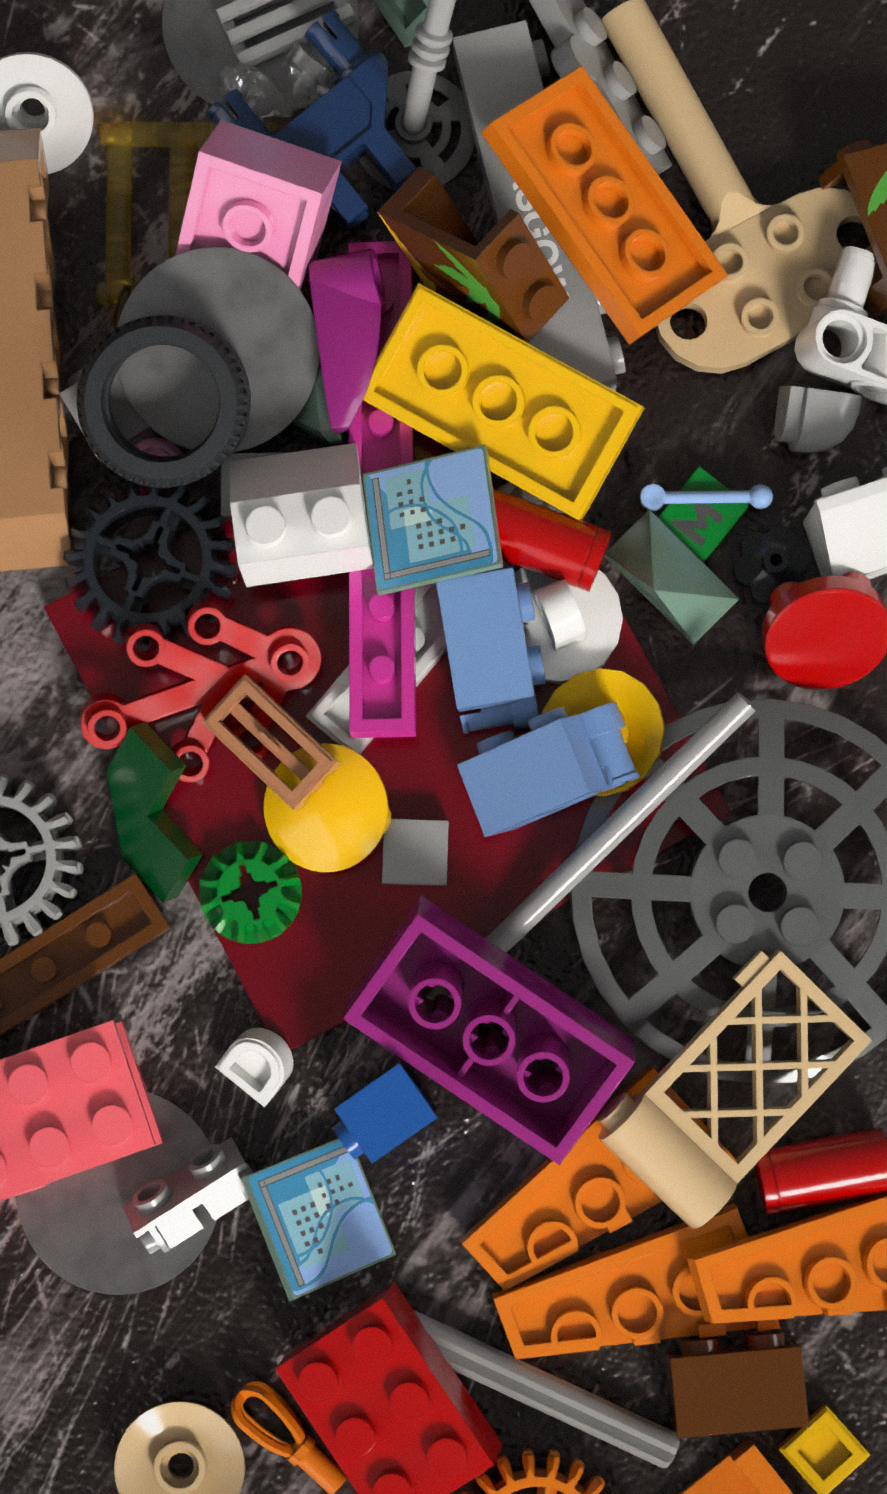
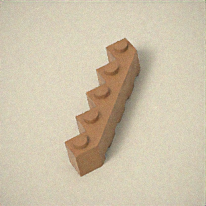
(33, 424)

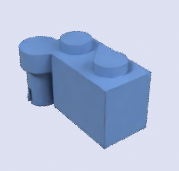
(490, 650)
(546, 768)

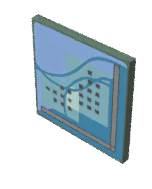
(432, 520)
(318, 1218)

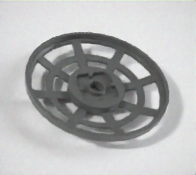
(721, 880)

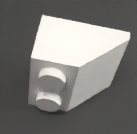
(299, 515)

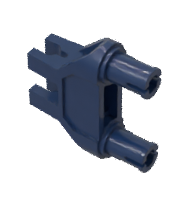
(343, 121)

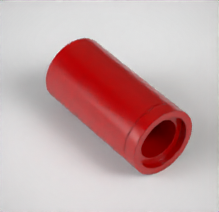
(549, 541)
(823, 1171)

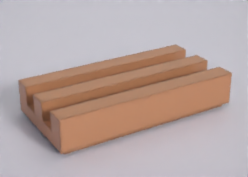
(310, 779)

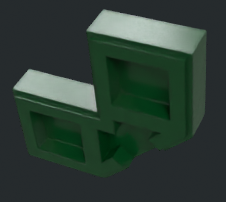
(139, 787)

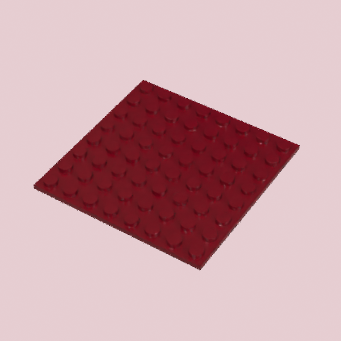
(348, 914)

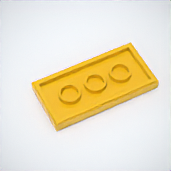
(486, 387)

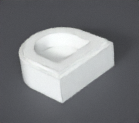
(258, 1063)

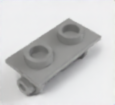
(163, 1208)

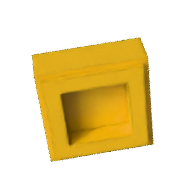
(823, 1451)

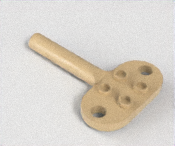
(774, 254)

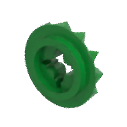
(276, 907)

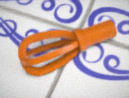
(301, 1452)

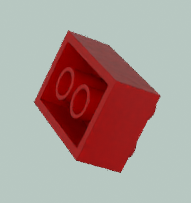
(389, 1402)

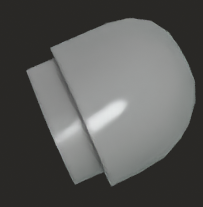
(814, 417)

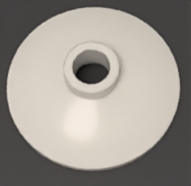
(66, 102)

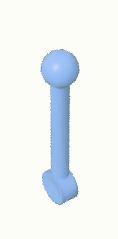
(653, 497)

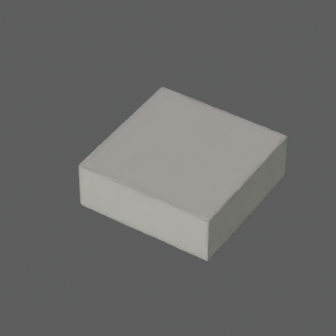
(415, 853)

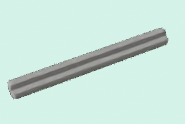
(553, 1395)

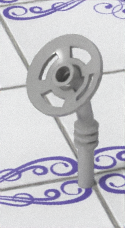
(417, 112)

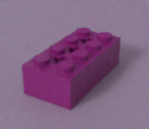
(493, 1070)

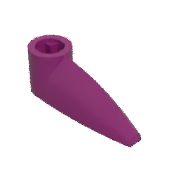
(347, 317)

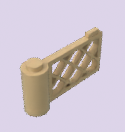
(671, 1150)

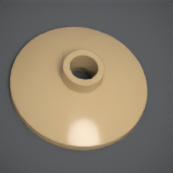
(175, 1428)

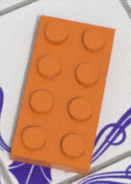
(604, 204)

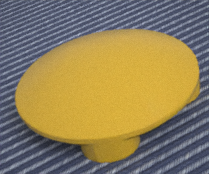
(338, 821)

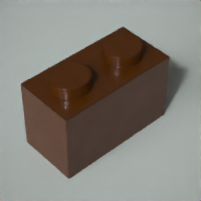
(737, 1386)

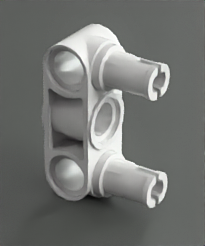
(862, 339)

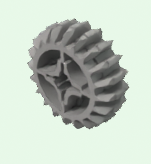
(49, 849)

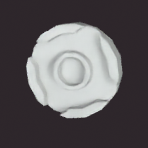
(572, 625)

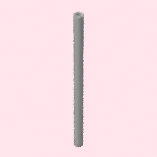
(618, 825)

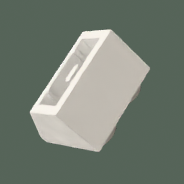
(850, 528)

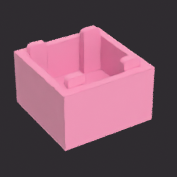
(259, 199)

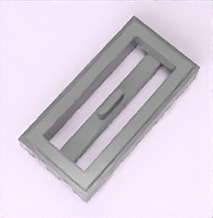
(281, 43)

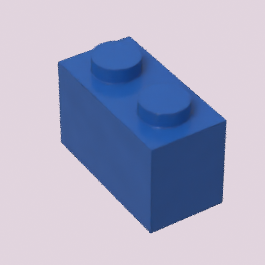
(383, 1115)

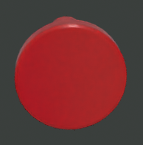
(825, 631)

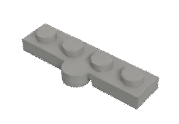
(579, 42)

